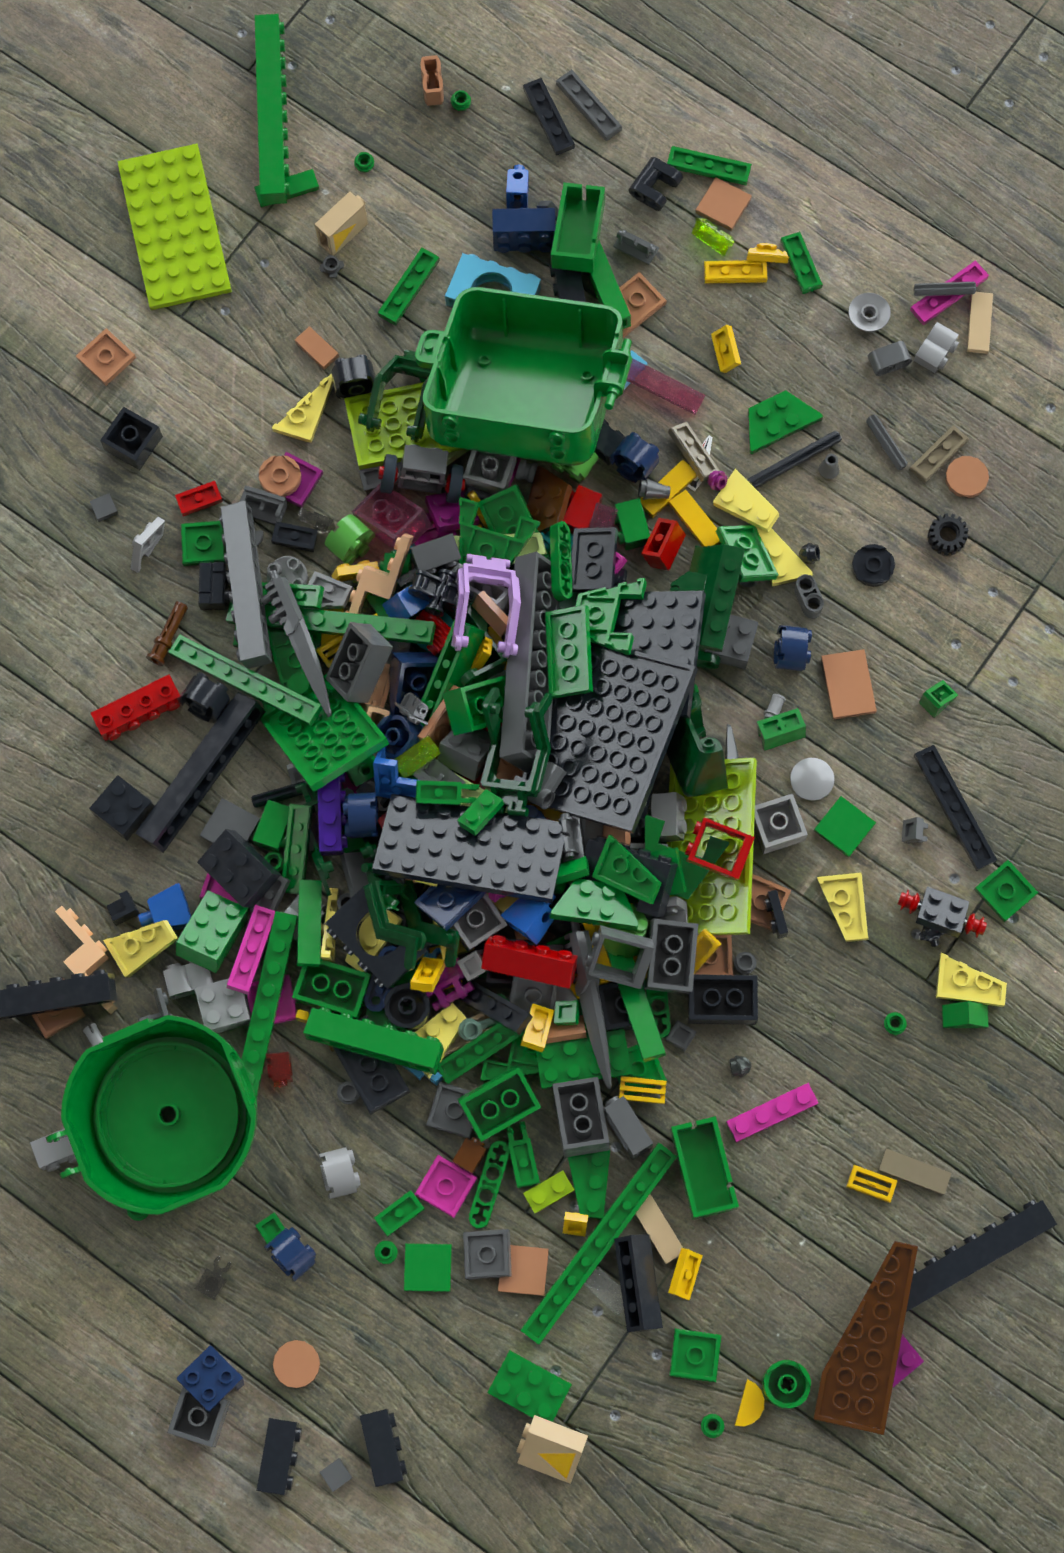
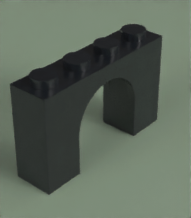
(659, 866)
(346, 926)

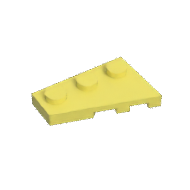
(746, 503)
(847, 903)

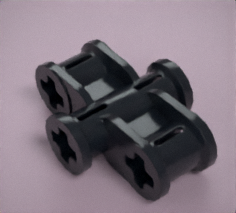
(434, 590)

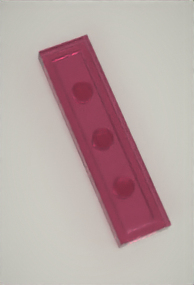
(665, 387)

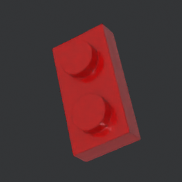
(198, 498)

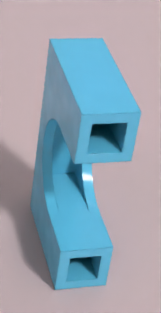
(475, 271)

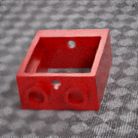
(747, 841)

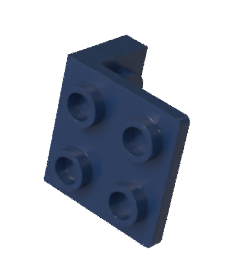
(210, 1378)

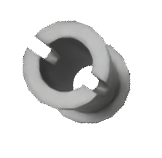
(774, 706)
(95, 1038)

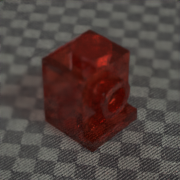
(280, 1068)

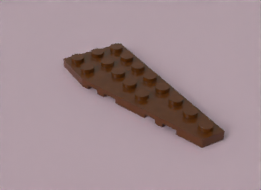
(862, 1369)

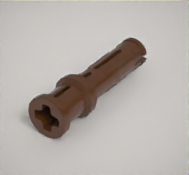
(164, 641)

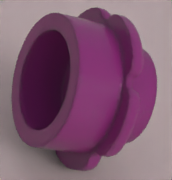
(717, 480)

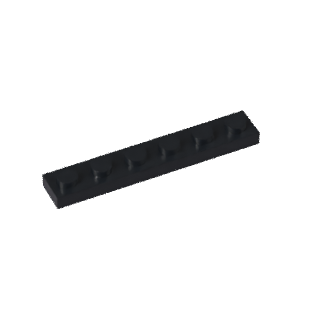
(955, 807)

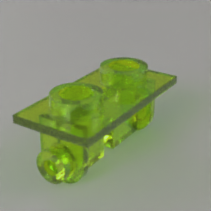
(708, 234)
(417, 756)

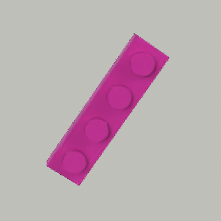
(932, 306)
(251, 949)
(772, 1112)

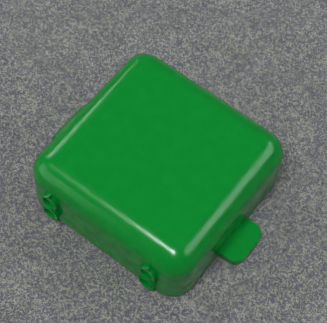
(523, 375)

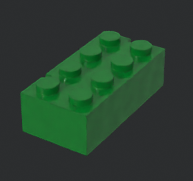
(578, 228)
(704, 1168)

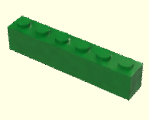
(451, 667)
(374, 1040)

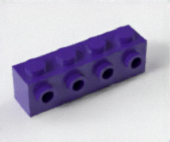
(331, 818)

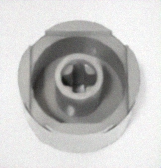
(338, 1172)

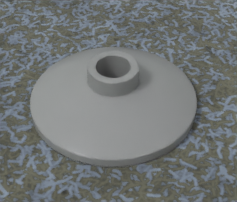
(869, 304)

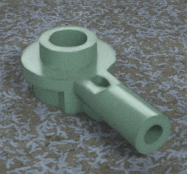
(470, 1028)

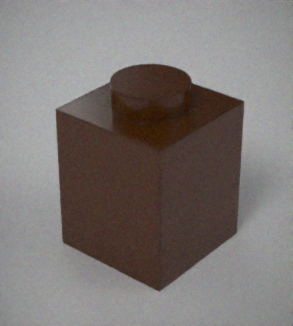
(470, 1155)

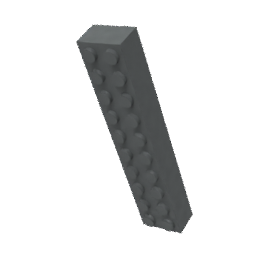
(529, 668)

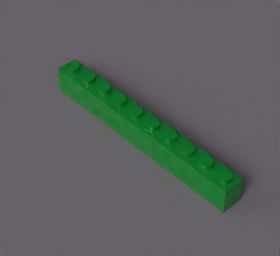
(271, 110)

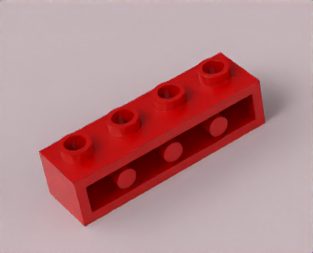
(136, 708)
(529, 961)

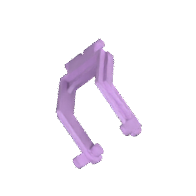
(492, 573)

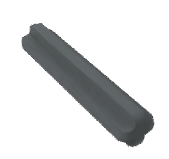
(948, 288)
(886, 442)

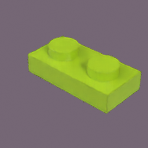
(548, 1192)

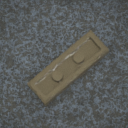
(693, 450)
(939, 454)
(914, 1171)

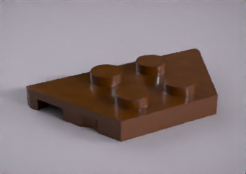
(548, 499)

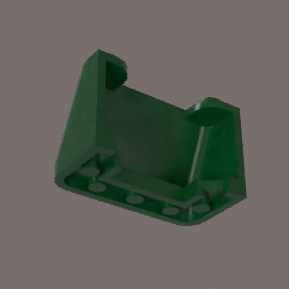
(696, 762)

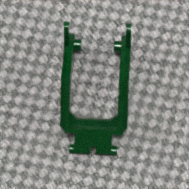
(404, 365)
(515, 792)
(327, 867)
(417, 932)

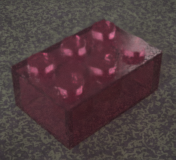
(392, 516)

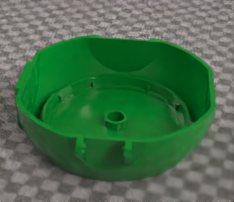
(117, 1122)

